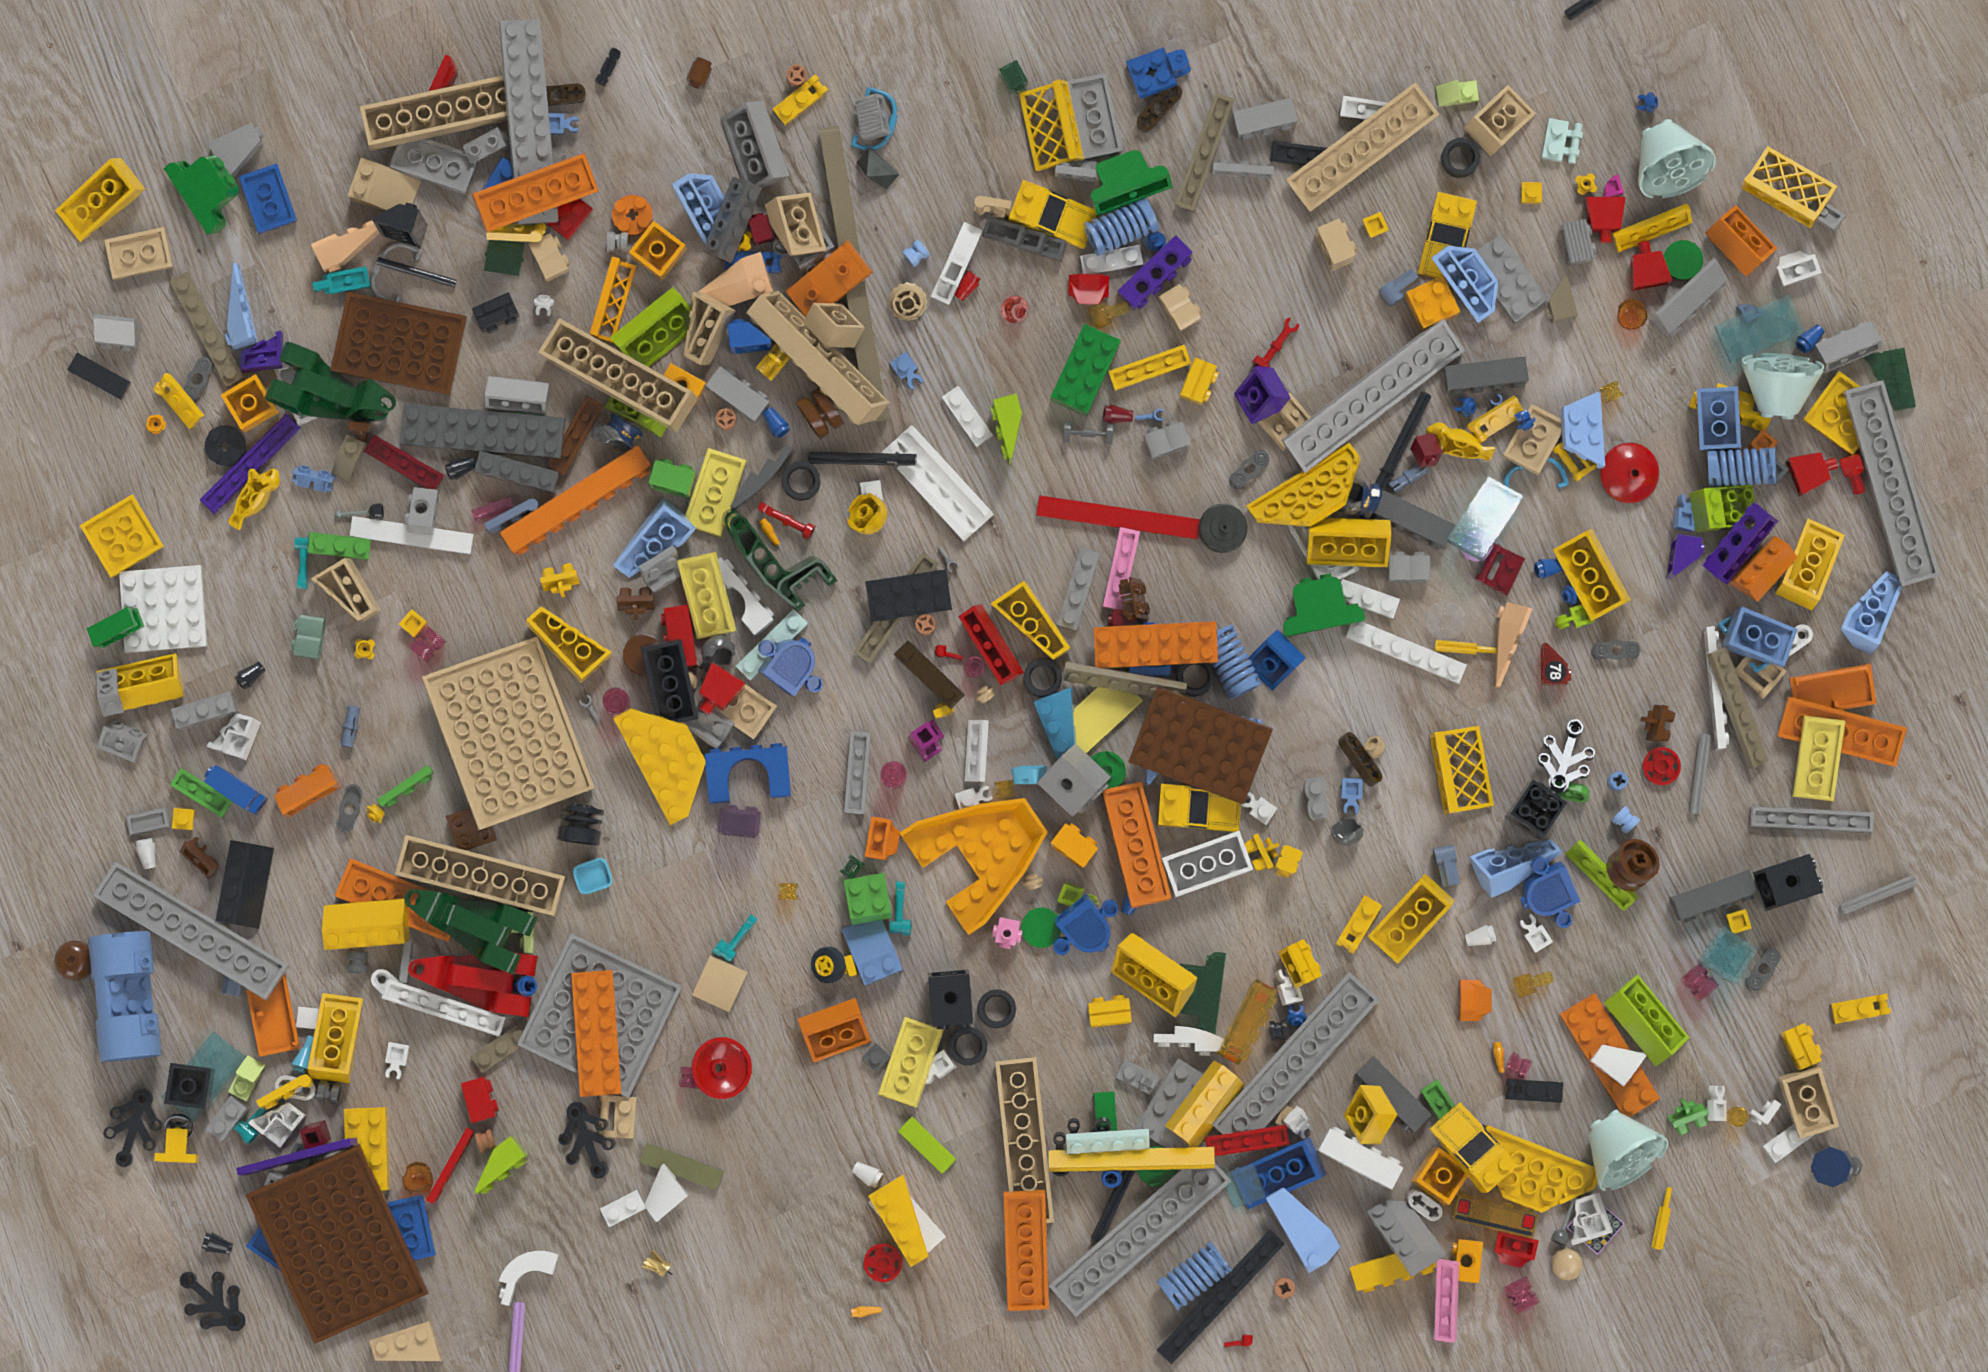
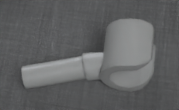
(947, 559)
(590, 708)

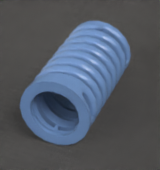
(1121, 234)
(1742, 467)
(1228, 669)
(1194, 1275)

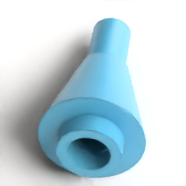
(301, 1061)

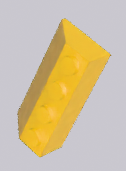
(1349, 542)
(1591, 574)
(149, 681)
(365, 924)
(1153, 974)
(1204, 1104)

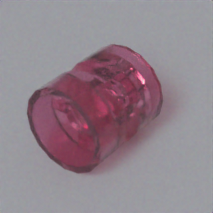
(421, 649)
(616, 701)
(893, 775)
(1699, 982)
(1521, 1295)

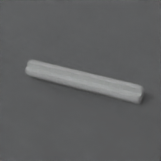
(1700, 773)
(1878, 894)

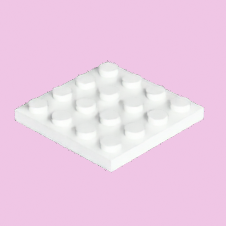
(169, 606)

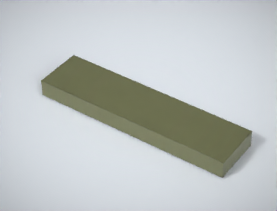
(682, 1166)

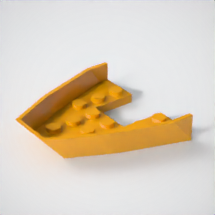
(996, 843)

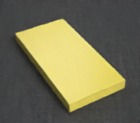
(715, 491)
(706, 595)
(1100, 714)
(1818, 758)
(910, 1062)

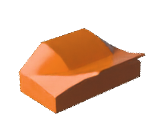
(882, 839)
(1474, 1000)

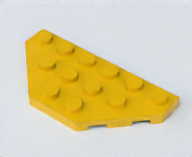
(1311, 494)
(666, 758)
(1542, 1175)

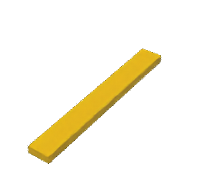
(1133, 1159)

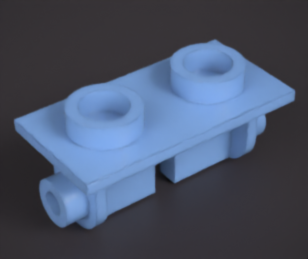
(305, 476)

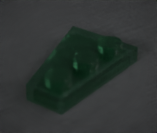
(1893, 369)

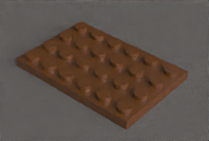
(398, 343)
(1200, 745)

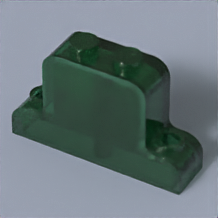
(1206, 995)

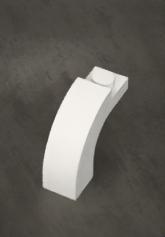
(531, 1261)

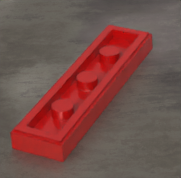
(1248, 1140)
(450, 1165)

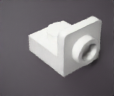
(1768, 1110)

